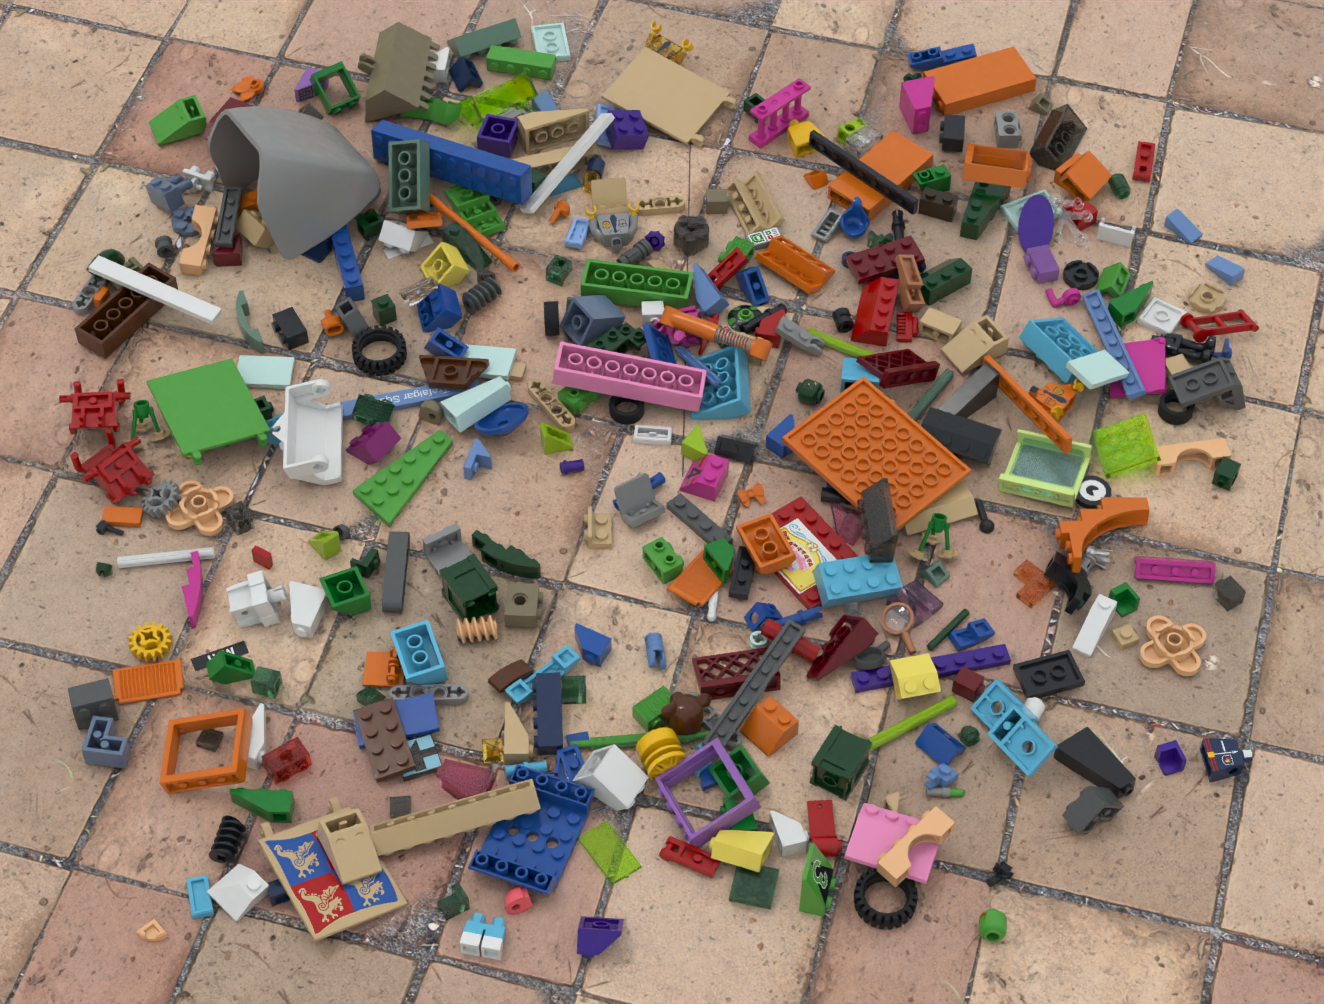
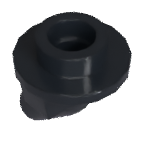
(1003, 871)

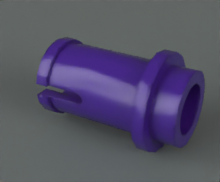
(571, 466)

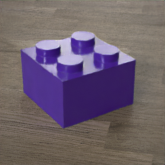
(627, 130)
(498, 135)

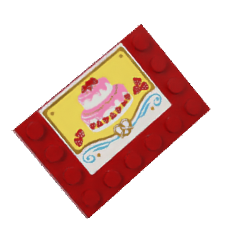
(813, 544)

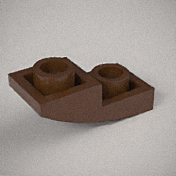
(509, 675)

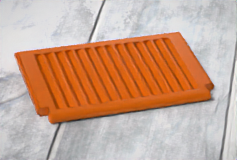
(696, 582)
(148, 681)

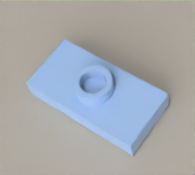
(577, 233)

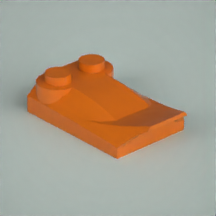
(766, 544)

